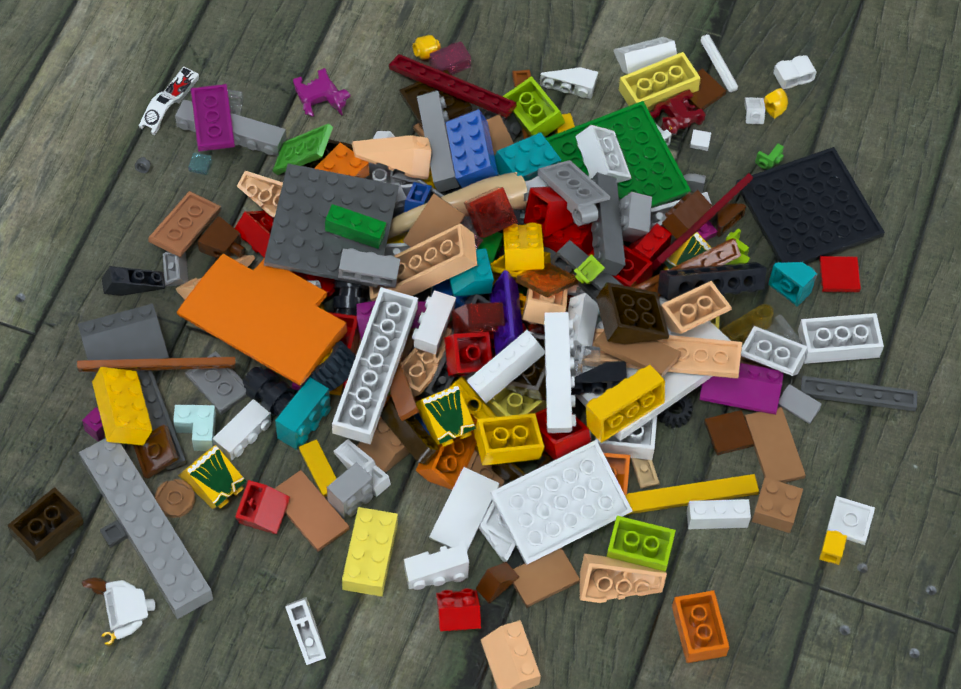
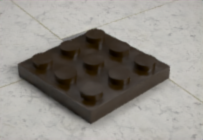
(454, 108)

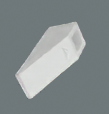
(573, 81)

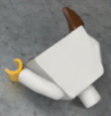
(124, 606)

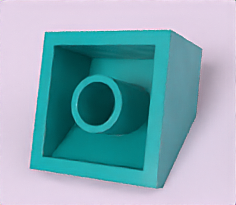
(474, 280)
(793, 280)

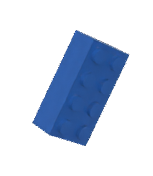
(471, 148)

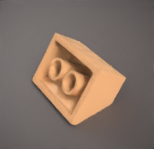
(694, 308)
(511, 657)

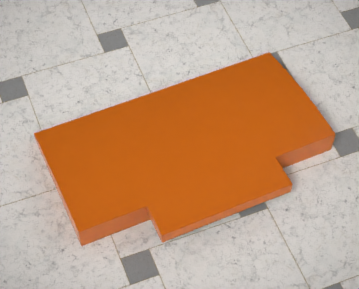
(265, 316)

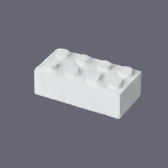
(841, 338)

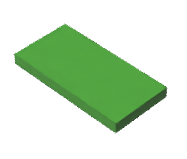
(303, 148)

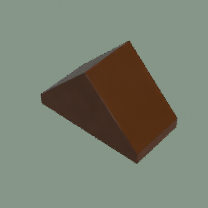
(728, 216)
(496, 581)

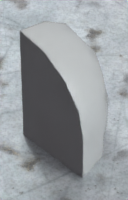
(695, 181)

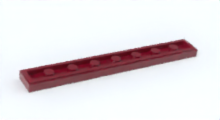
(452, 85)
(698, 224)

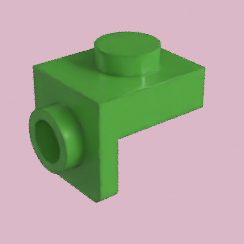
(768, 162)

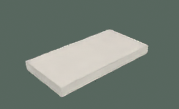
(464, 509)

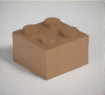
(777, 505)

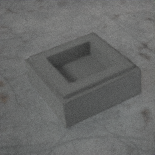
(113, 533)

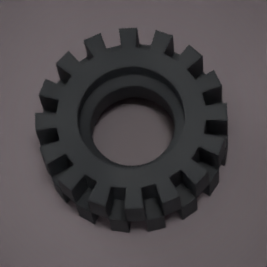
(678, 419)

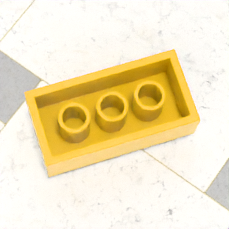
(625, 403)
(122, 406)

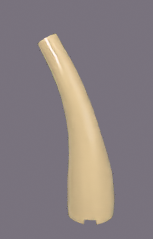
(512, 184)

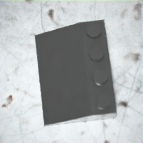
(124, 336)

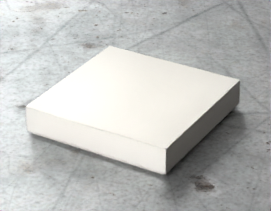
(851, 519)

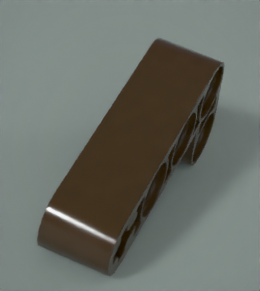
(410, 433)

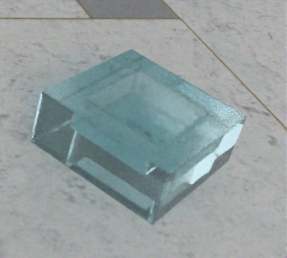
(199, 163)

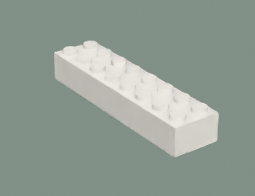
(375, 366)

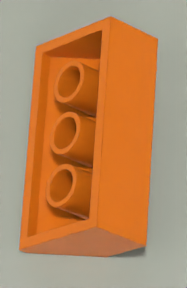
(449, 461)

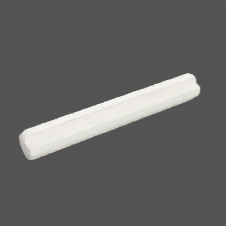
(719, 63)

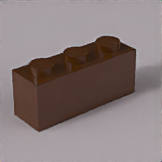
(686, 213)

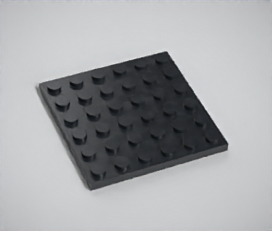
(810, 208)

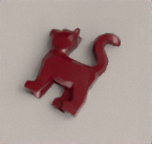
(680, 112)

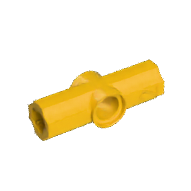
(469, 394)

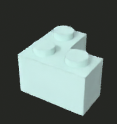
(199, 421)

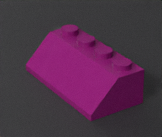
(754, 389)

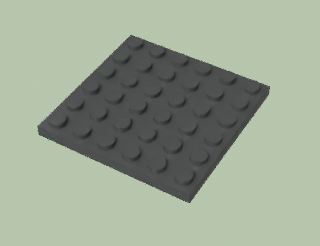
(298, 230)

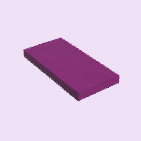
(212, 117)

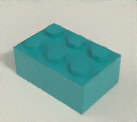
(526, 157)
(303, 413)

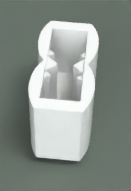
(794, 72)

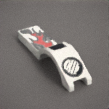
(162, 101)

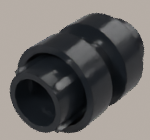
(349, 296)
(265, 387)

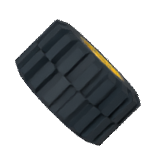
(335, 367)

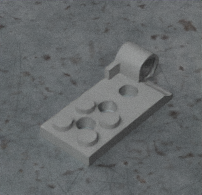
(576, 188)

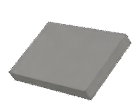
(219, 386)

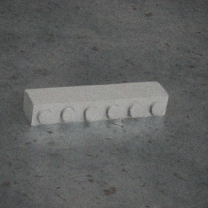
(434, 127)
(246, 131)

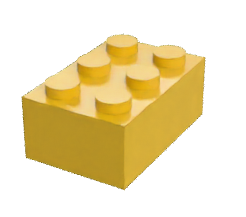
(523, 247)
(508, 439)

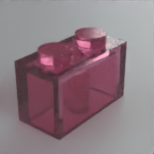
(453, 58)

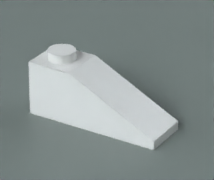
(306, 630)

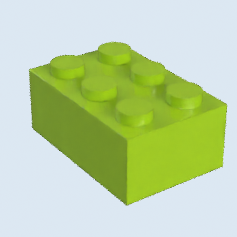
(534, 108)
(641, 543)

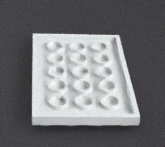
(561, 502)

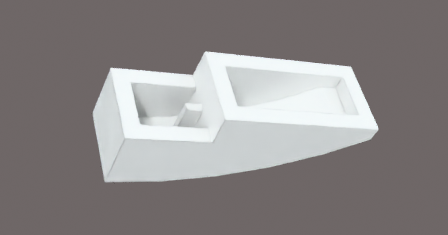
(349, 454)

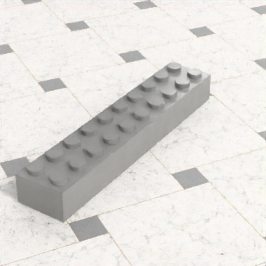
(146, 527)

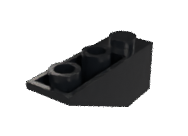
(130, 281)
(600, 378)

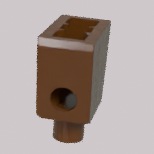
(221, 239)

